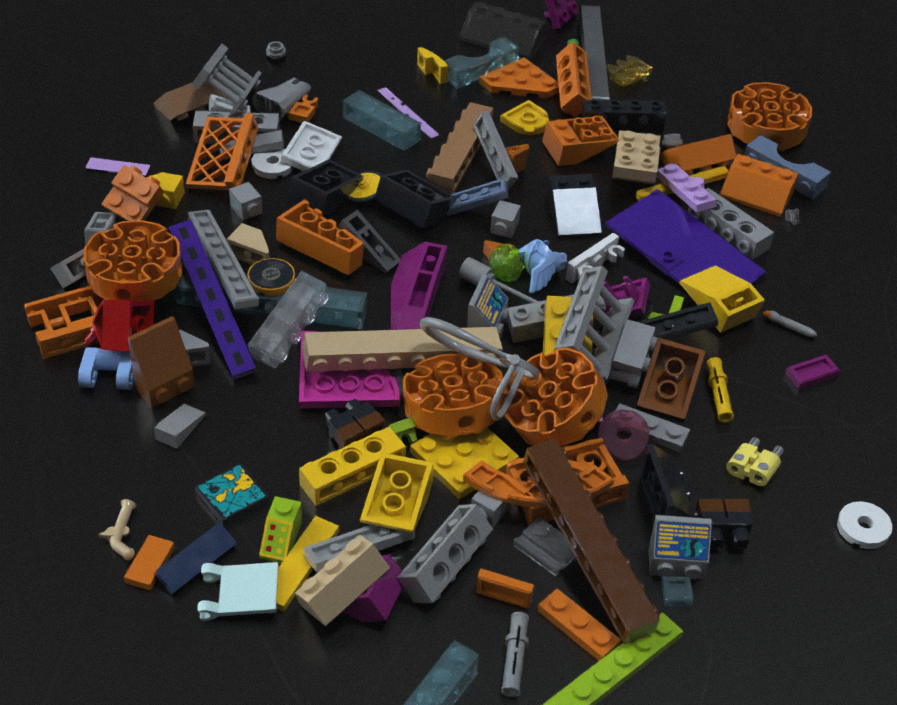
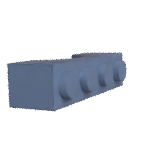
(811, 177)

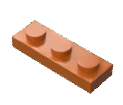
(578, 625)

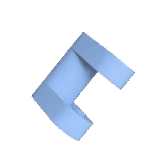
(108, 360)

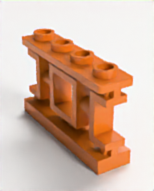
(66, 304)

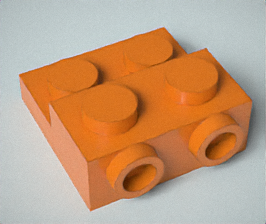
(133, 194)

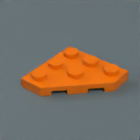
(520, 78)

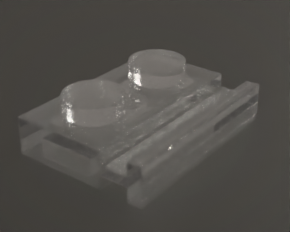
(545, 546)

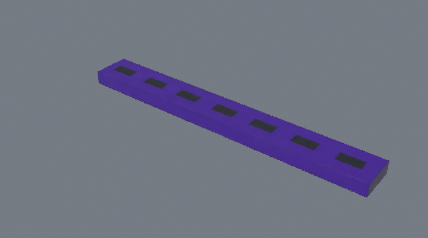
(213, 301)

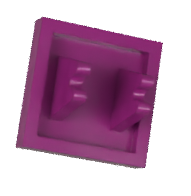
(560, 11)
(634, 289)

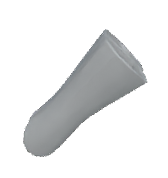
(280, 98)

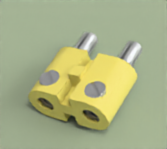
(753, 464)

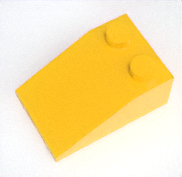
(398, 493)

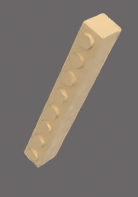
(382, 348)

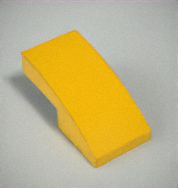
(432, 64)

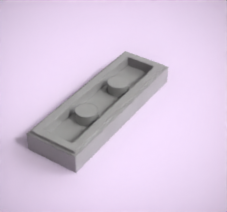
(262, 142)

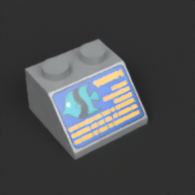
(488, 306)
(679, 547)

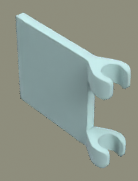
(242, 589)

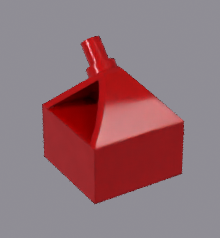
(118, 320)

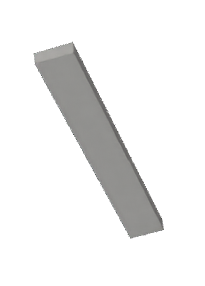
(223, 260)

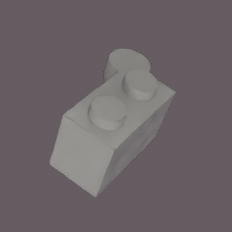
(632, 353)

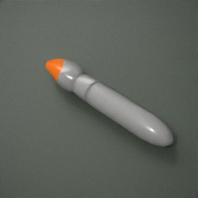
(790, 324)

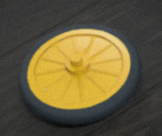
(366, 189)

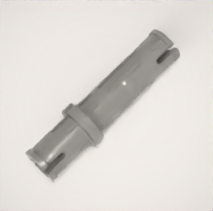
(511, 681)

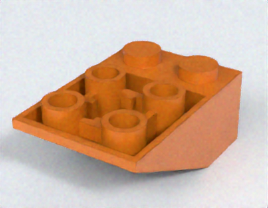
(577, 139)

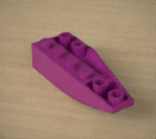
(416, 285)

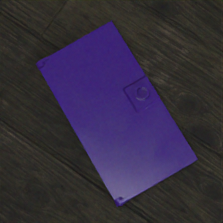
(679, 241)

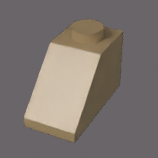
(248, 244)

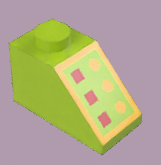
(280, 529)

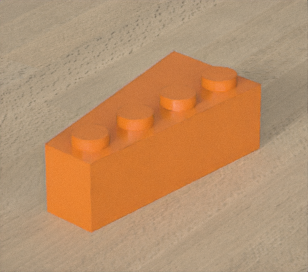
(319, 238)

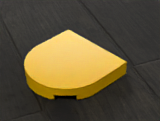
(526, 119)

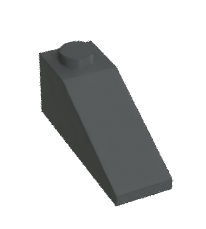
(375, 249)

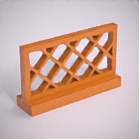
(238, 153)

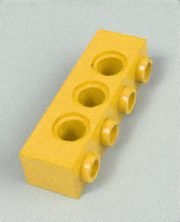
(348, 466)

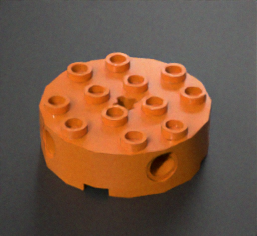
(769, 112)
(133, 261)
(452, 394)
(560, 402)

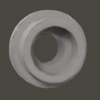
(275, 50)
(672, 140)

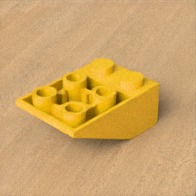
(729, 295)

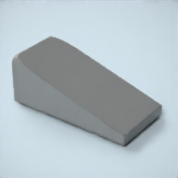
(99, 221)
(178, 425)

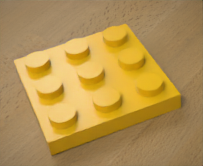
(457, 455)

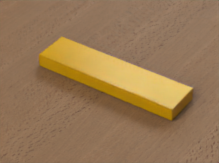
(295, 567)

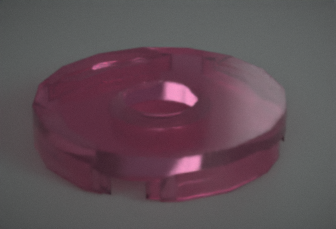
(628, 421)

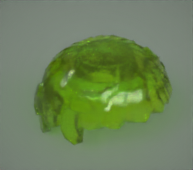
(506, 262)

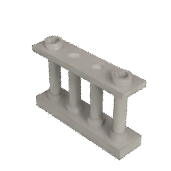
(227, 79)
(579, 315)

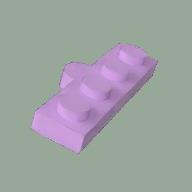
(687, 188)

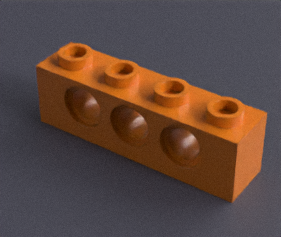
(573, 79)

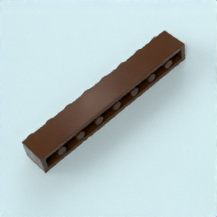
(591, 541)

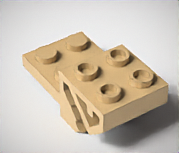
(636, 157)

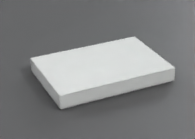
(310, 147)

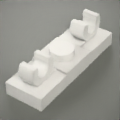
(594, 257)

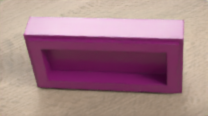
(812, 371)

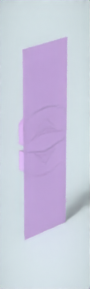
(114, 166)

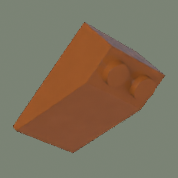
(160, 362)
(671, 378)

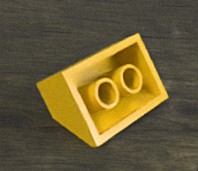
(555, 314)

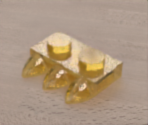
(629, 71)

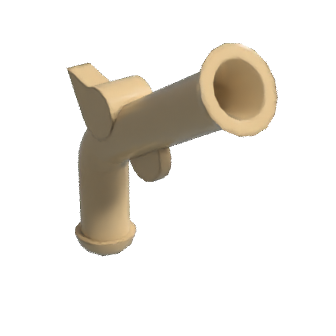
(115, 533)

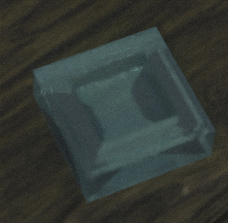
(677, 591)

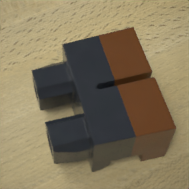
(354, 424)
(729, 521)

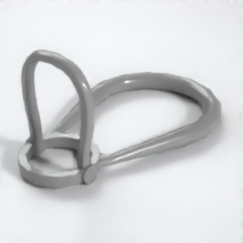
(513, 362)

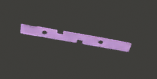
(406, 110)

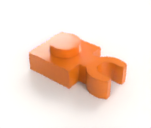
(303, 111)

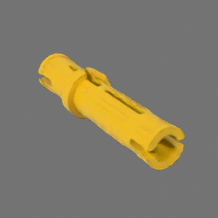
(715, 370)

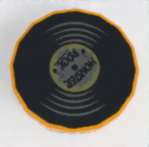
(271, 276)

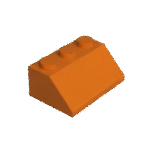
(701, 154)
(759, 185)

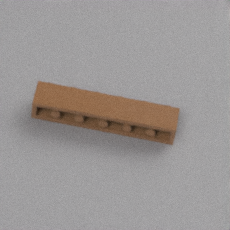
(458, 151)

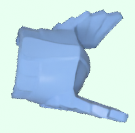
(541, 263)

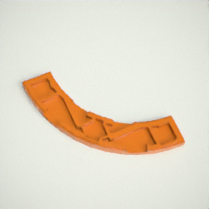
(522, 493)

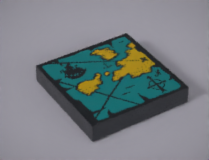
(232, 494)

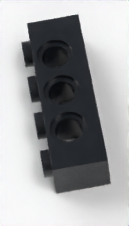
(628, 115)

